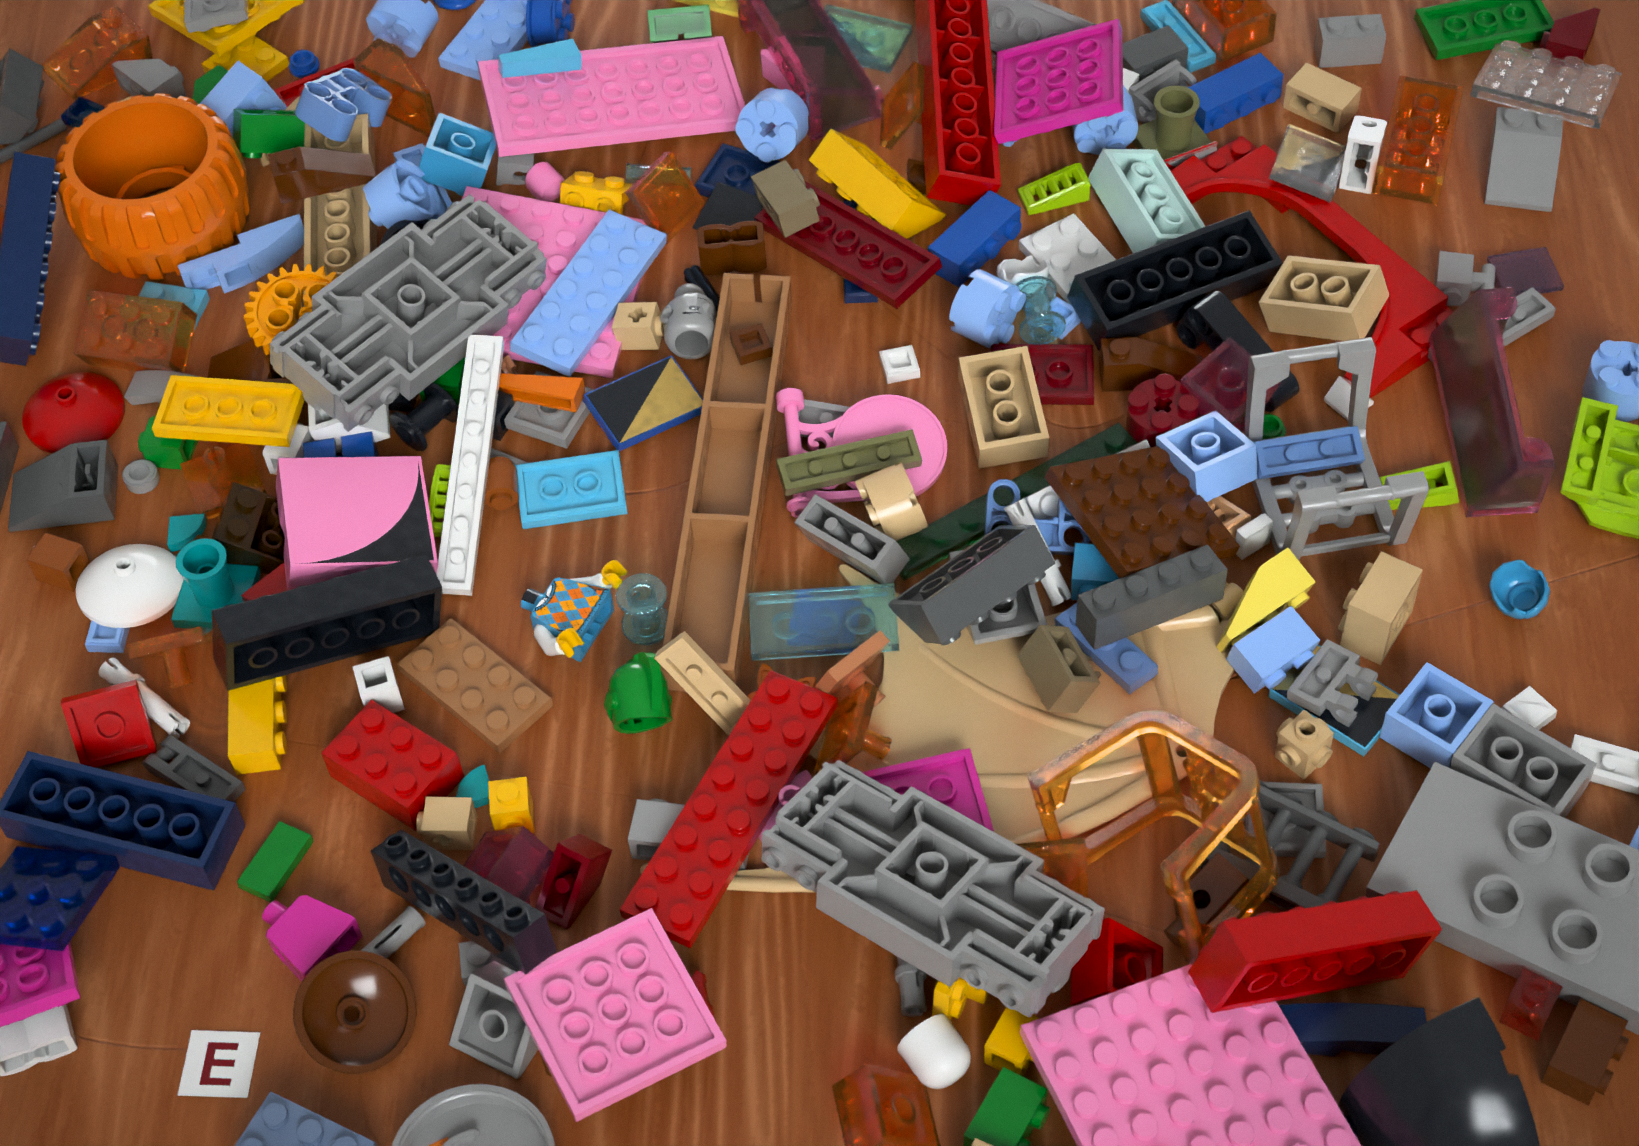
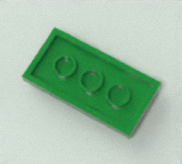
(1479, 24)

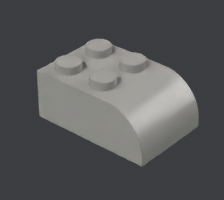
(1523, 762)

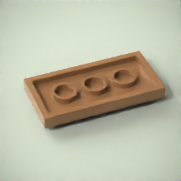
(475, 685)

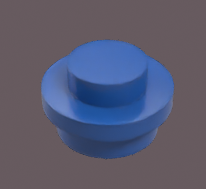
(303, 63)

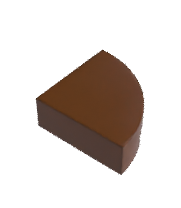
(916, 174)

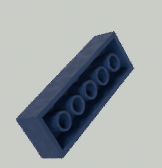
(25, 253)
(118, 815)

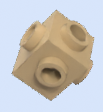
(1304, 744)

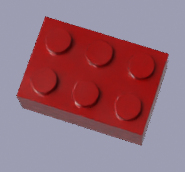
(392, 763)

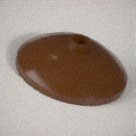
(382, 1004)

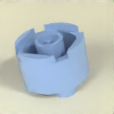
(403, 23)
(1108, 132)
(767, 139)
(400, 195)
(986, 309)
(1615, 378)

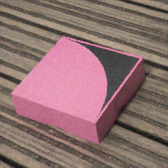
(351, 515)

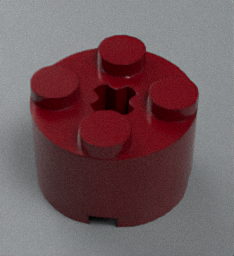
(1158, 408)

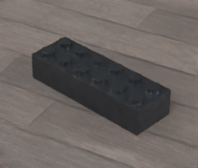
(1168, 278)
(325, 621)

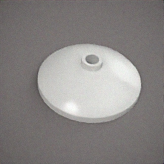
(129, 586)

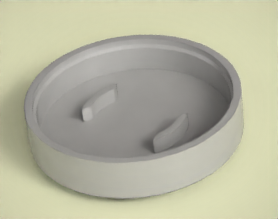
(476, 1118)

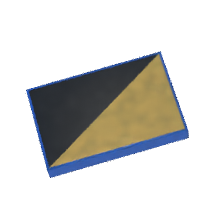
(644, 403)

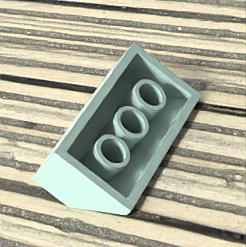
(1142, 197)

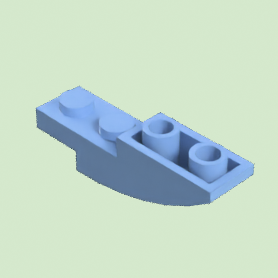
(254, 257)

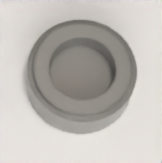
(141, 476)

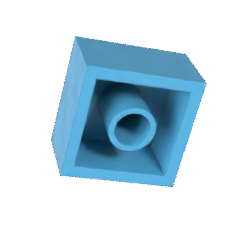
(457, 154)

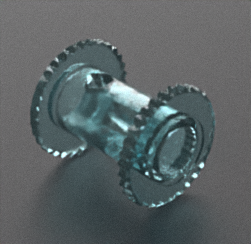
(1041, 323)
(644, 613)

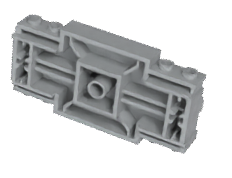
(408, 311)
(932, 886)

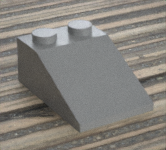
(1523, 160)
(1011, 619)

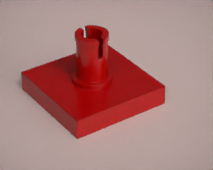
(109, 724)

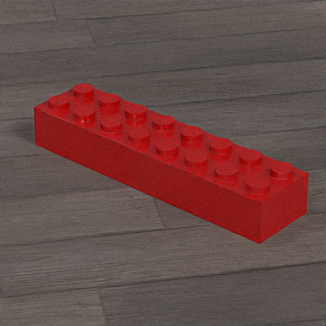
(958, 100)

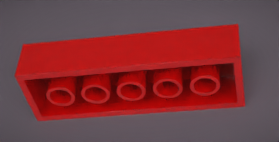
(1313, 950)

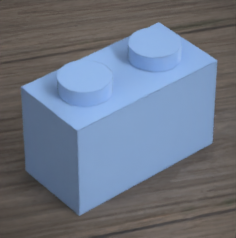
(1273, 650)

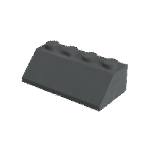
(973, 583)

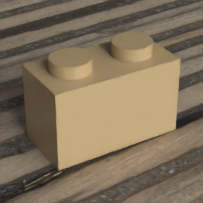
(1322, 97)

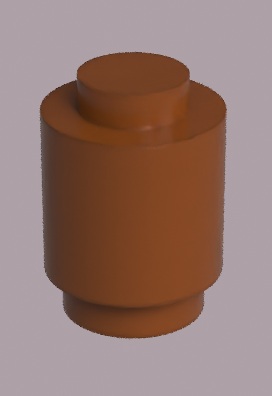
(501, 484)

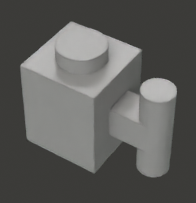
(1456, 276)

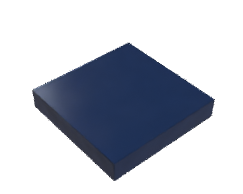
(733, 168)

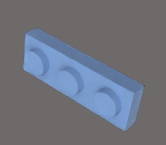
(1309, 452)
(1119, 660)

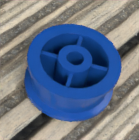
(548, 21)

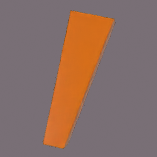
(546, 391)

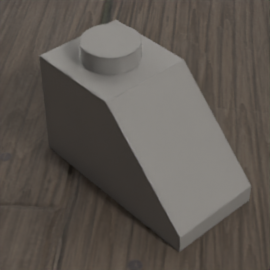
(149, 77)

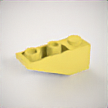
(1269, 591)

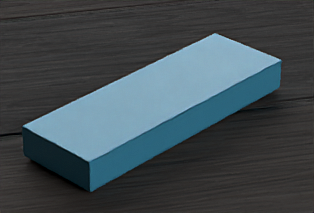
(1165, 14)

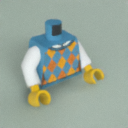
(573, 611)

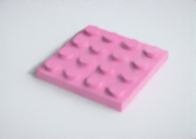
(615, 1014)

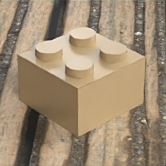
(1379, 607)

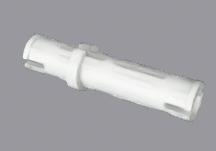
(1053, 581)
(156, 707)

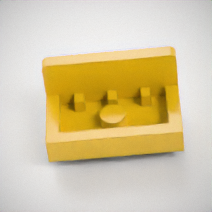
(594, 193)

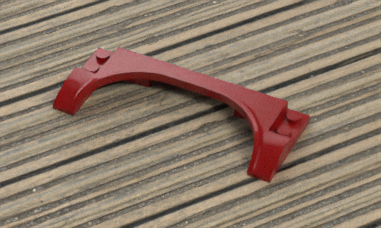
(1413, 302)

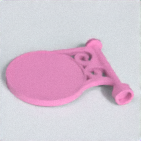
(862, 421)

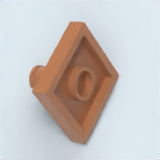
(850, 670)

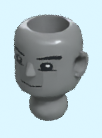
(689, 322)

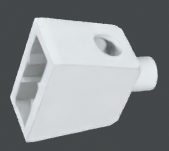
(1362, 144)

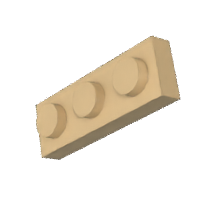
(703, 681)

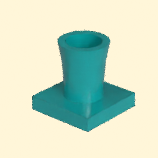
(208, 583)

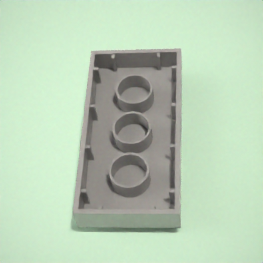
(1521, 889)

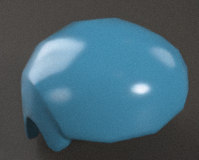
(1519, 590)

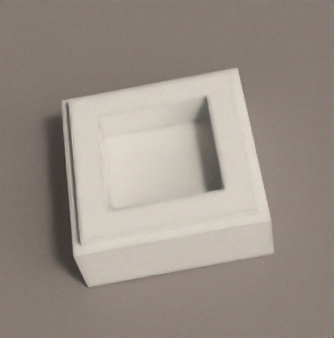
(899, 364)

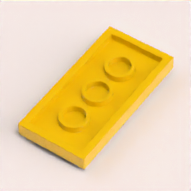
(228, 411)

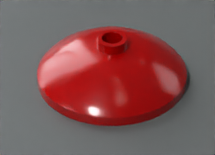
(73, 410)

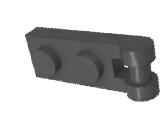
(192, 771)

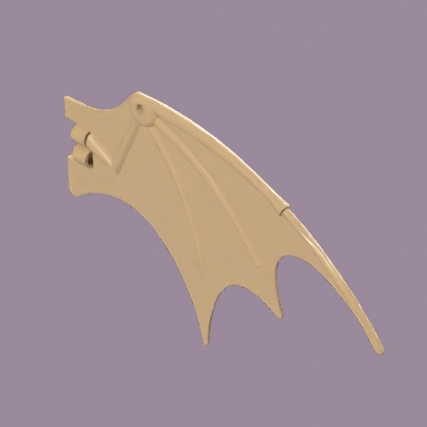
(985, 702)

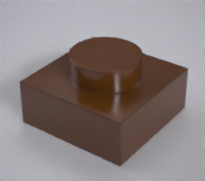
(751, 344)

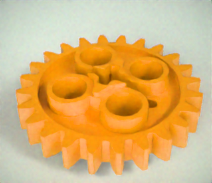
(281, 302)

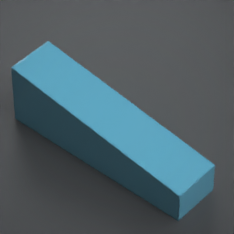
(541, 59)

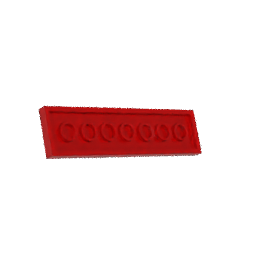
(730, 807)

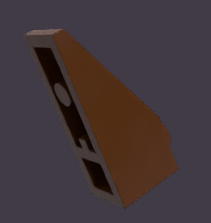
(314, 172)
(1134, 360)

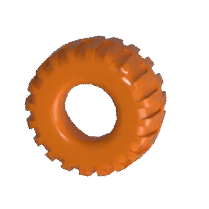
(147, 148)

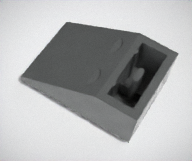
(65, 488)

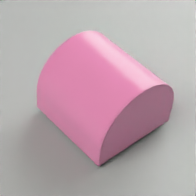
(544, 182)

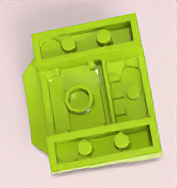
(1604, 468)

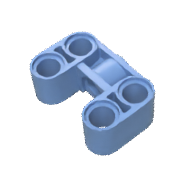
(336, 100)
(1051, 529)

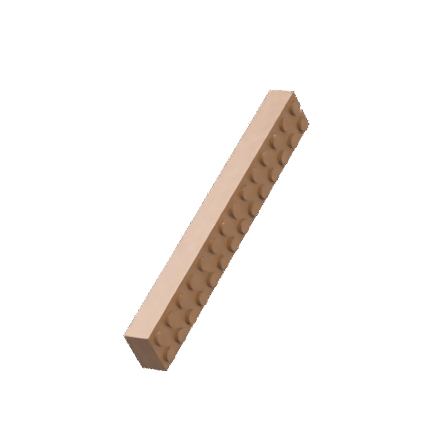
(729, 476)

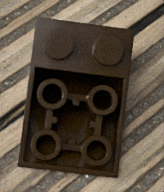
(250, 529)

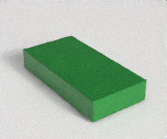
(275, 861)

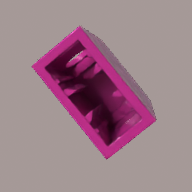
(308, 933)

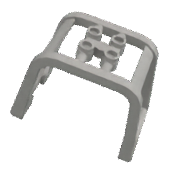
(1322, 497)

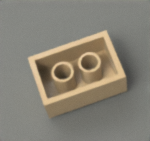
(1324, 298)
(1003, 407)

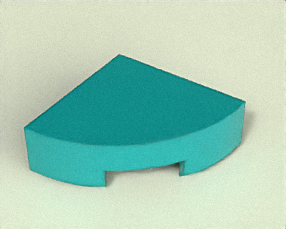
(184, 529)
(475, 786)

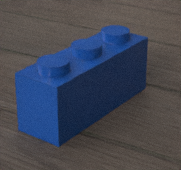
(1237, 92)
(976, 237)

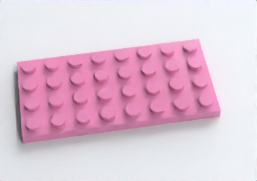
(615, 98)

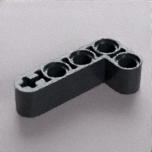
(1215, 321)

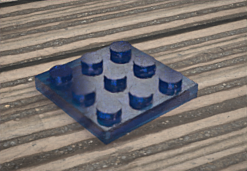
(49, 894)

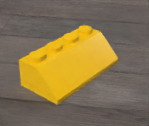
(873, 185)

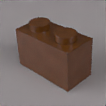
(1585, 1052)

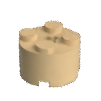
(892, 502)

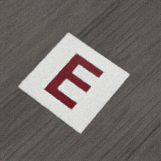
(219, 1064)

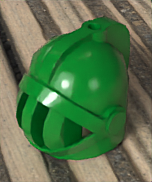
(639, 694)

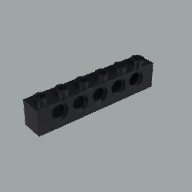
(464, 901)

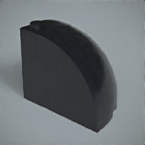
(1441, 1088)

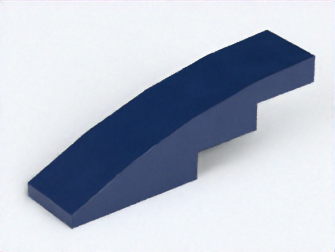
(1352, 1027)

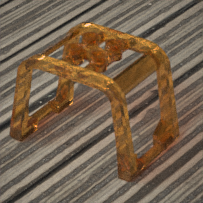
(1232, 786)

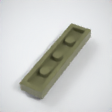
(847, 462)

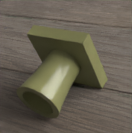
(1175, 124)

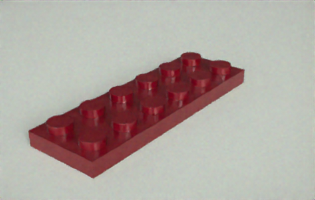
(860, 250)

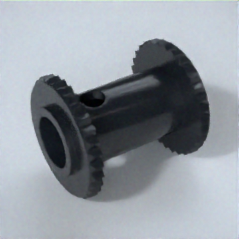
(425, 417)

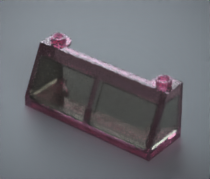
(814, 62)
(1492, 458)

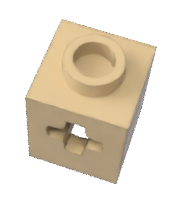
(638, 326)
(448, 823)

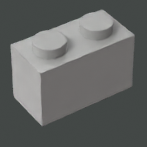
(1349, 40)

